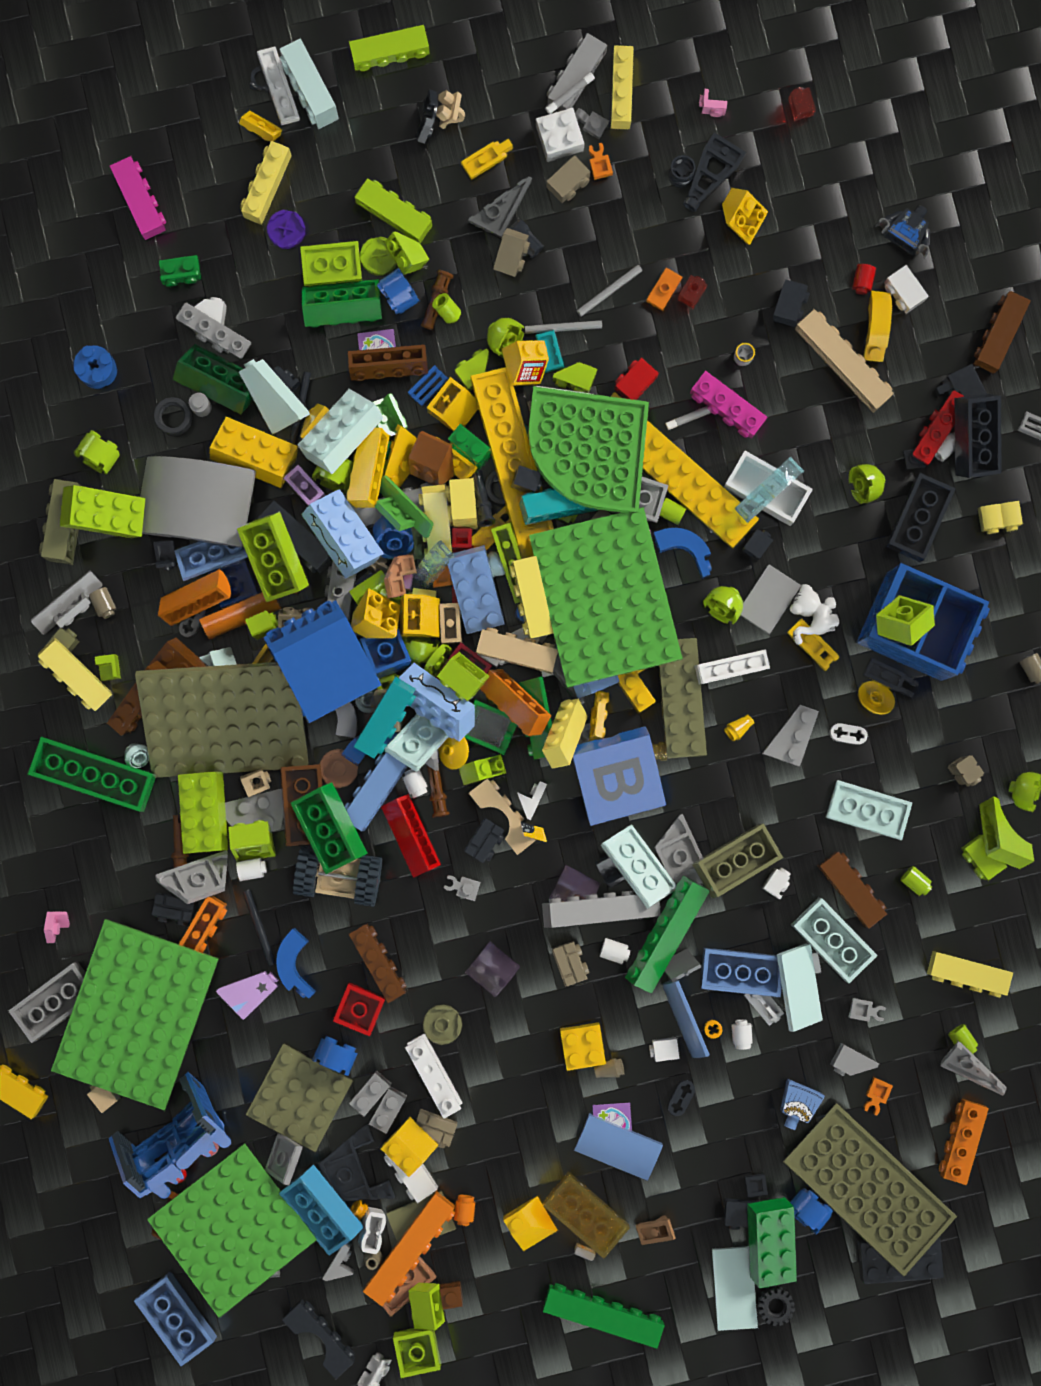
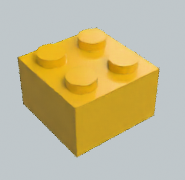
(582, 1046)

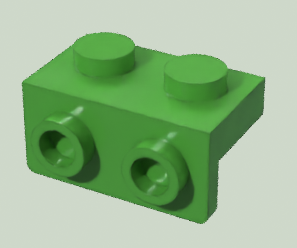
(391, 415)

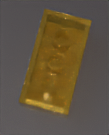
(586, 1215)

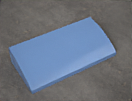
(205, 557)
(685, 1019)
(618, 1147)

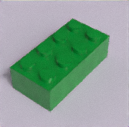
(328, 828)
(772, 1242)

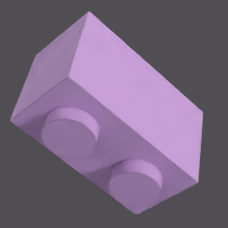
(303, 485)

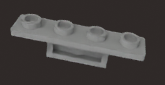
(212, 331)
(68, 604)

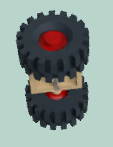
(354, 880)

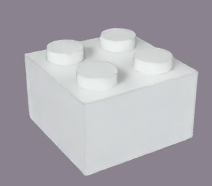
(560, 134)

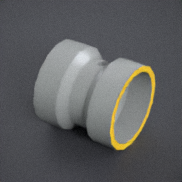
(746, 351)

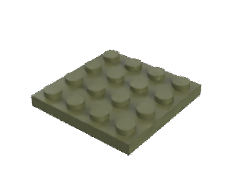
(299, 1097)

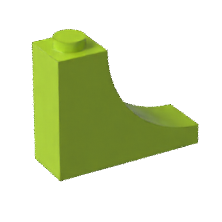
(1000, 839)

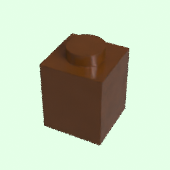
(451, 1295)

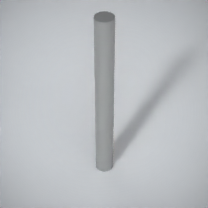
(609, 290)
(563, 327)

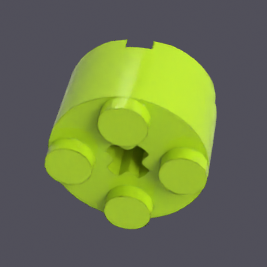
(97, 453)
(338, 480)

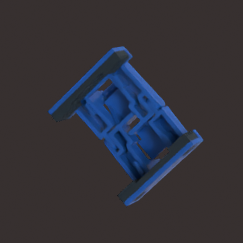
(179, 1138)

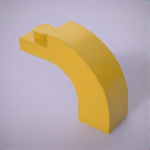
(879, 325)

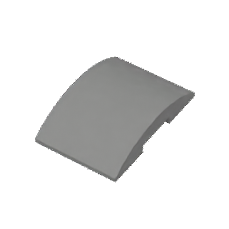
(196, 499)

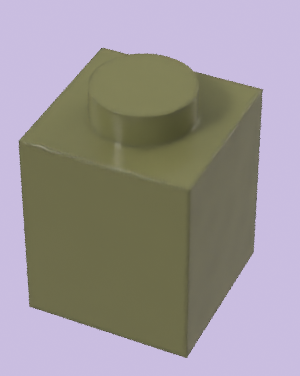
(66, 638)

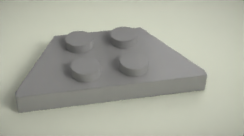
(263, 807)
(678, 851)
(196, 879)

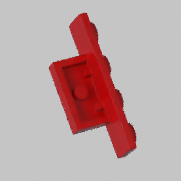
(937, 431)

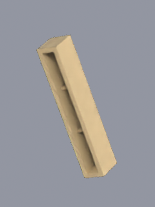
(844, 361)

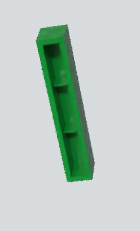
(667, 934)
(603, 1315)

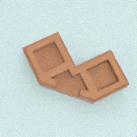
(394, 580)

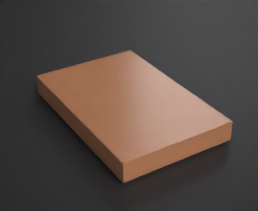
(421, 1274)

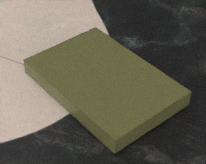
(402, 1218)

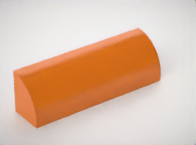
(194, 598)
(235, 615)

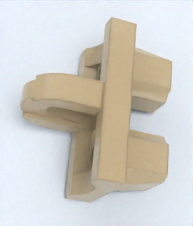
(449, 101)

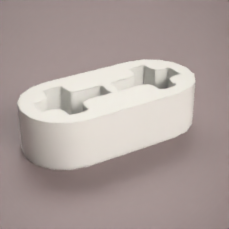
(847, 738)

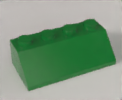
(341, 303)
(536, 690)

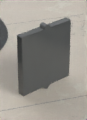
(681, 965)

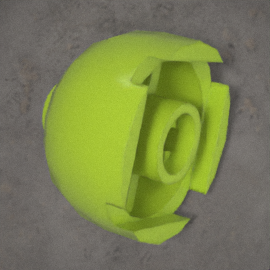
(503, 333)
(867, 482)
(724, 604)
(420, 648)
(1026, 790)

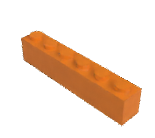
(409, 1248)

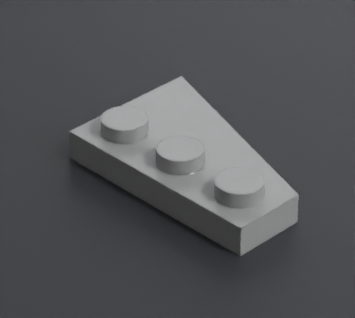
(793, 738)

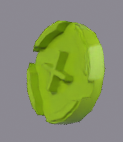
(376, 257)
(438, 659)

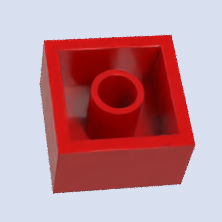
(359, 1009)

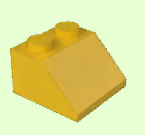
(409, 1147)

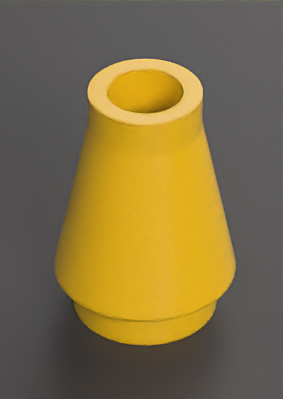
(737, 728)

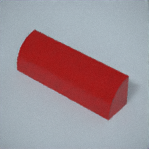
(410, 835)

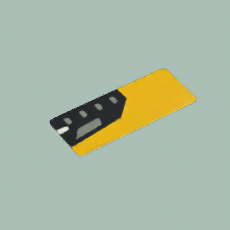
(533, 832)

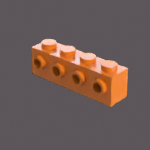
(515, 702)
(204, 924)
(963, 1141)

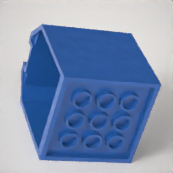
(322, 660)

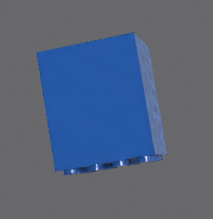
(944, 646)

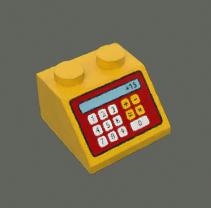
(525, 362)

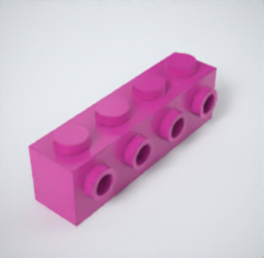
(137, 197)
(728, 405)

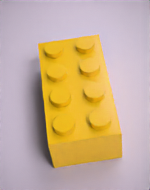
(255, 450)

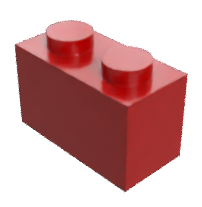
(636, 380)

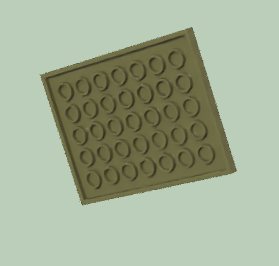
(220, 719)

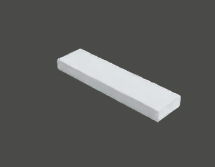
(278, 86)
(732, 667)

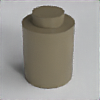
(103, 603)
(1032, 667)

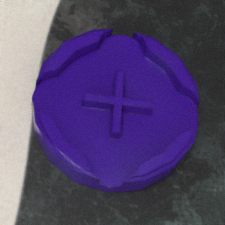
(286, 229)

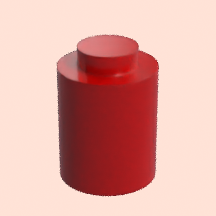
(864, 278)

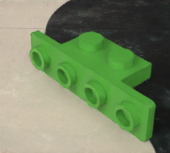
(401, 510)

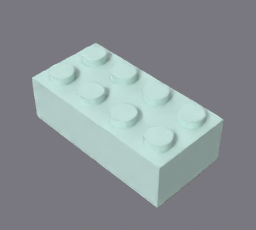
(308, 84)
(340, 431)
(834, 940)

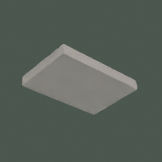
(769, 599)

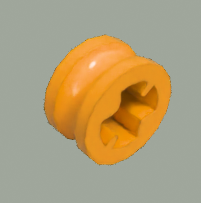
(711, 1023)
(359, 1209)

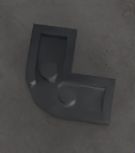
(429, 112)

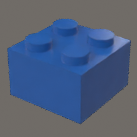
(386, 654)

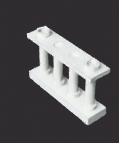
(434, 1075)

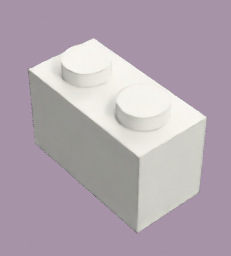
(905, 289)

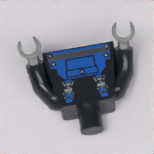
(907, 230)

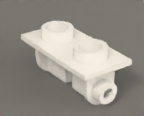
(765, 1007)
(379, 1369)

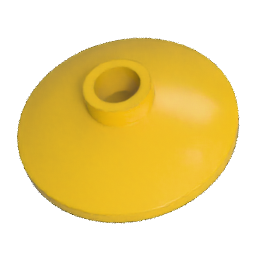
(876, 697)
(454, 753)

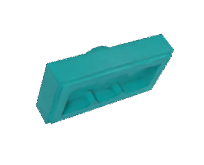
(555, 360)

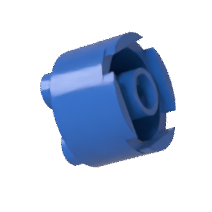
(399, 291)
(96, 377)
(392, 541)
(335, 1056)
(810, 1211)

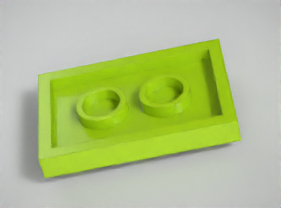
(331, 263)

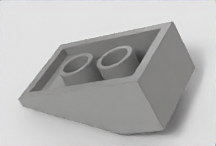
(651, 498)

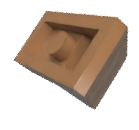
(655, 1231)

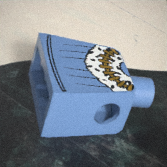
(799, 1103)

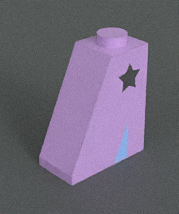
(248, 993)

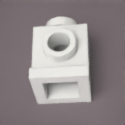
(777, 882)

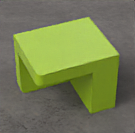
(108, 667)

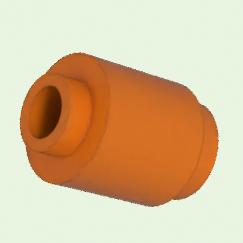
(464, 1210)

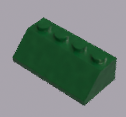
(214, 378)

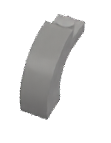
(347, 721)

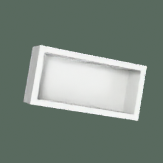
(752, 472)

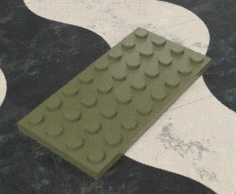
(870, 1189)

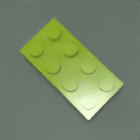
(102, 511)
(273, 557)
(203, 812)

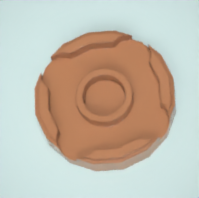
(338, 769)

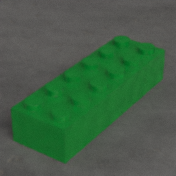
(92, 774)

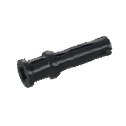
(483, 506)

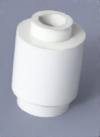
(415, 783)
(742, 1034)

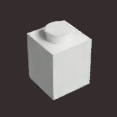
(664, 1049)

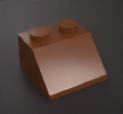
(431, 459)

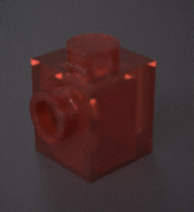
(801, 103)
(692, 291)

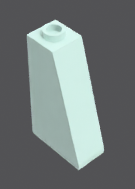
(272, 396)

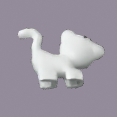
(808, 604)

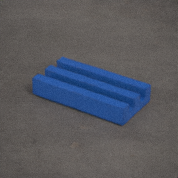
(434, 369)

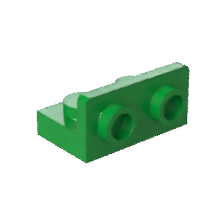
(179, 270)

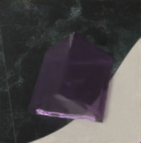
(572, 884)
(492, 969)

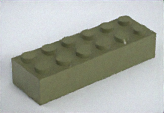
(682, 704)

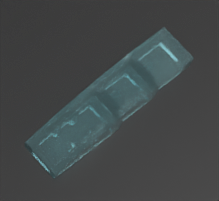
(769, 489)
(432, 565)

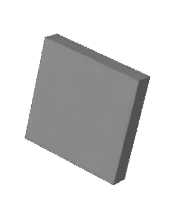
(283, 1159)

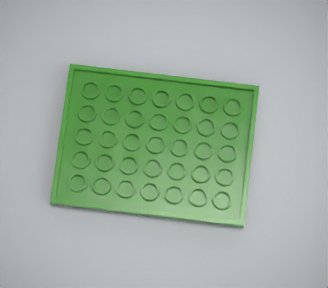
(605, 597)
(135, 1014)

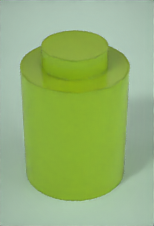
(446, 308)
(672, 511)
(916, 881)
(964, 1036)

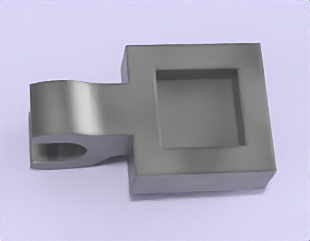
(593, 124)

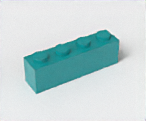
(548, 506)
(385, 717)

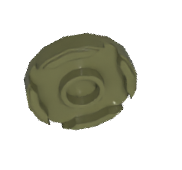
(442, 1024)

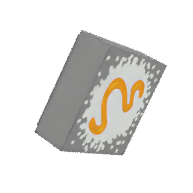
(584, 1252)

